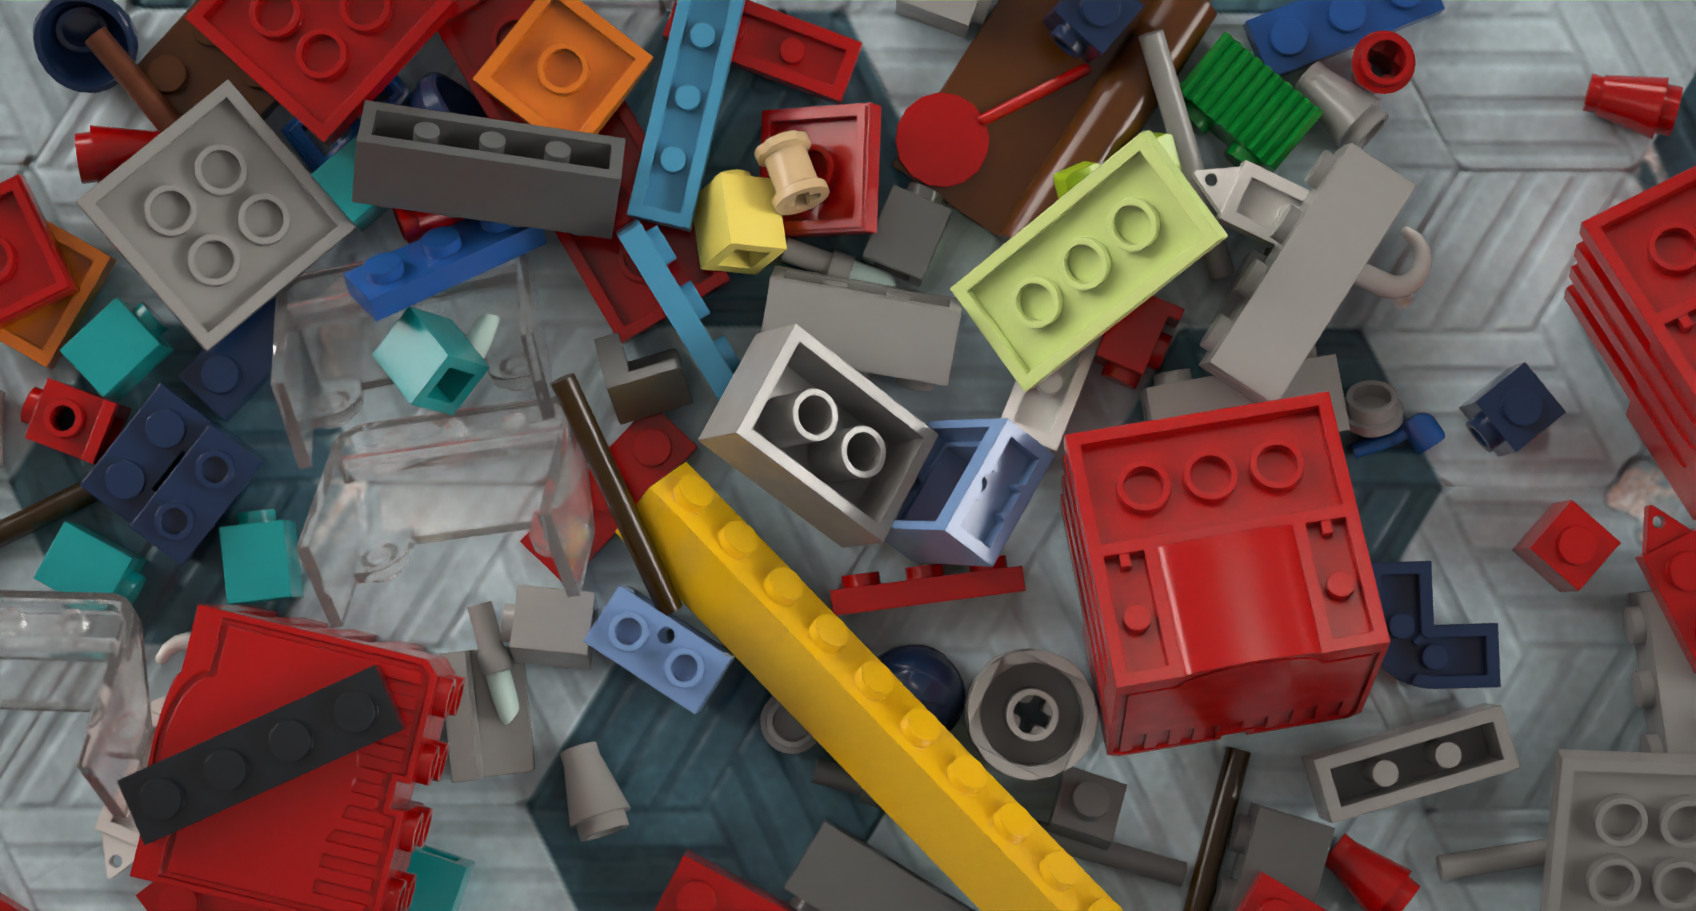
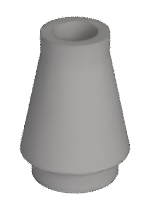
(1347, 109)
(592, 794)

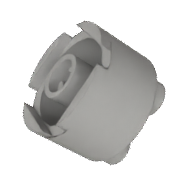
(1064, 699)

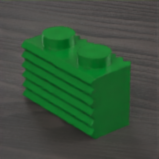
(1246, 105)

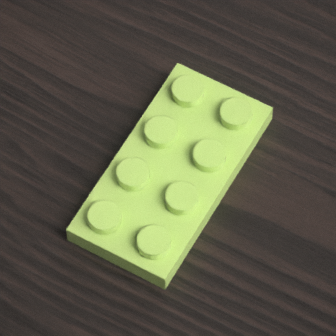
(1088, 260)

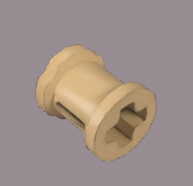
(791, 172)

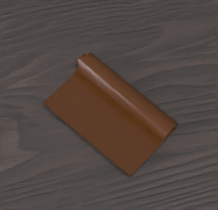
(1066, 127)

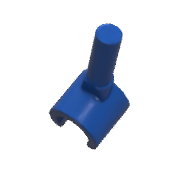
(1420, 431)

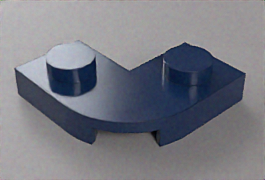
(235, 366)
(1430, 653)

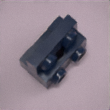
(196, 491)

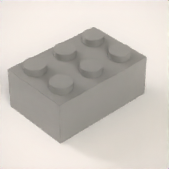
(818, 436)

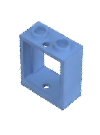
(969, 492)
(636, 638)

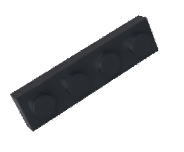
(261, 754)

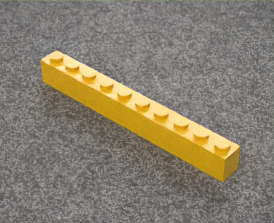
(858, 706)

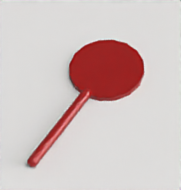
(947, 138)

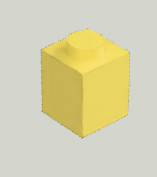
(738, 224)

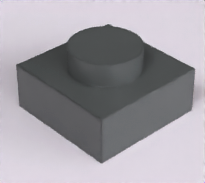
(1086, 808)

